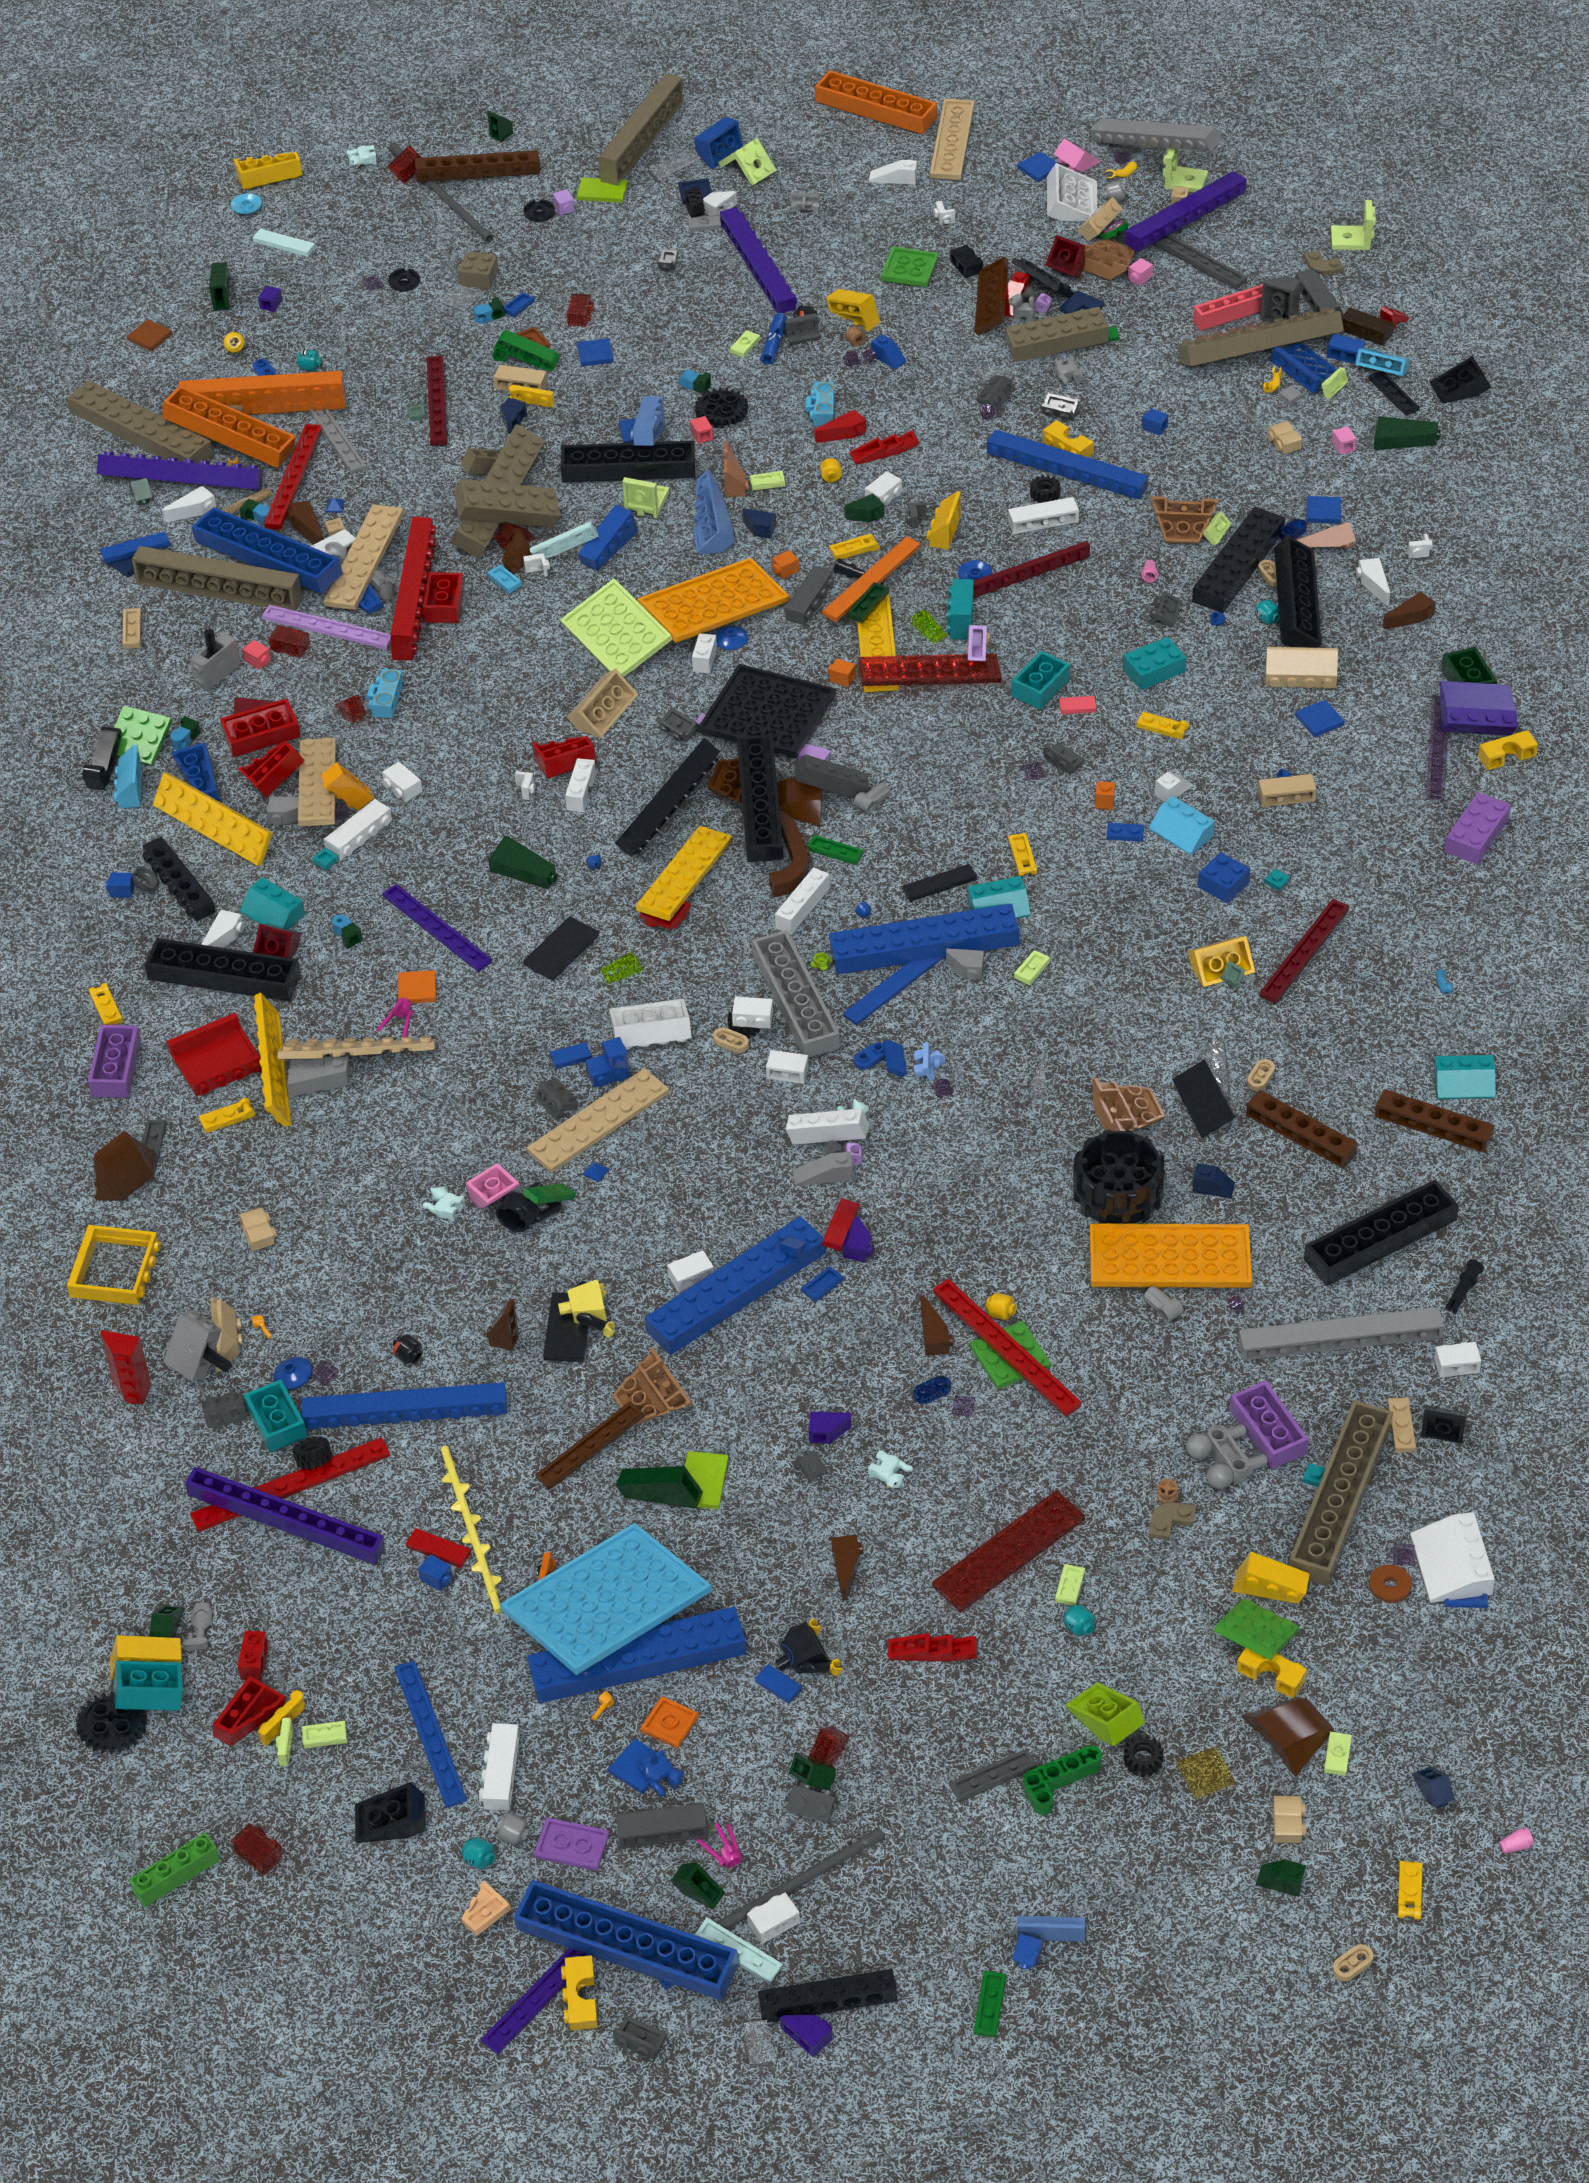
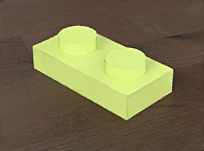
(1217, 528)
(1032, 967)

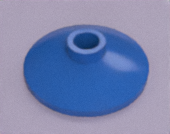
(974, 570)
(731, 637)
(293, 1372)

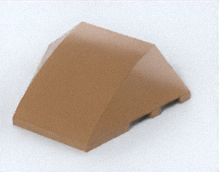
(1107, 258)
(1183, 519)
(1124, 1106)
(652, 1389)

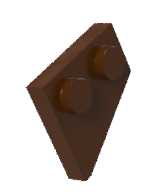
(515, 552)

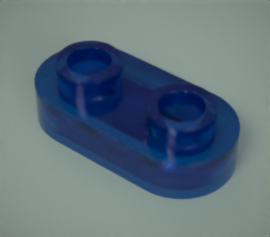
(1294, 529)
(932, 1390)

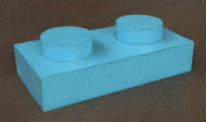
(504, 579)

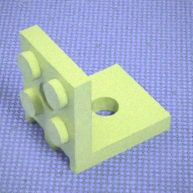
(746, 156)
(1177, 176)
(1359, 236)
(644, 496)

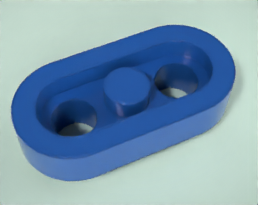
(263, 367)
(871, 1055)

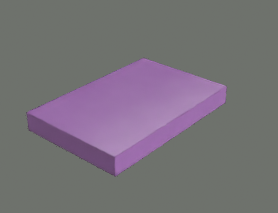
(571, 1844)

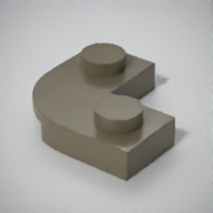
(1315, 261)
(1167, 1514)

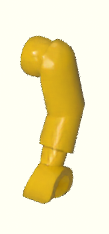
(1125, 172)
(1275, 383)

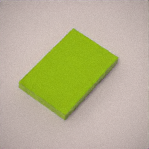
(594, 190)
(709, 1473)

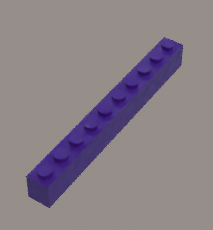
(1185, 211)
(758, 260)
(180, 471)
(285, 1515)

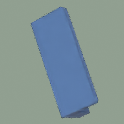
(1052, 1927)

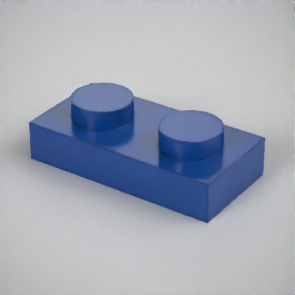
(1125, 832)

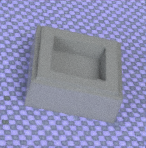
(1290, 395)

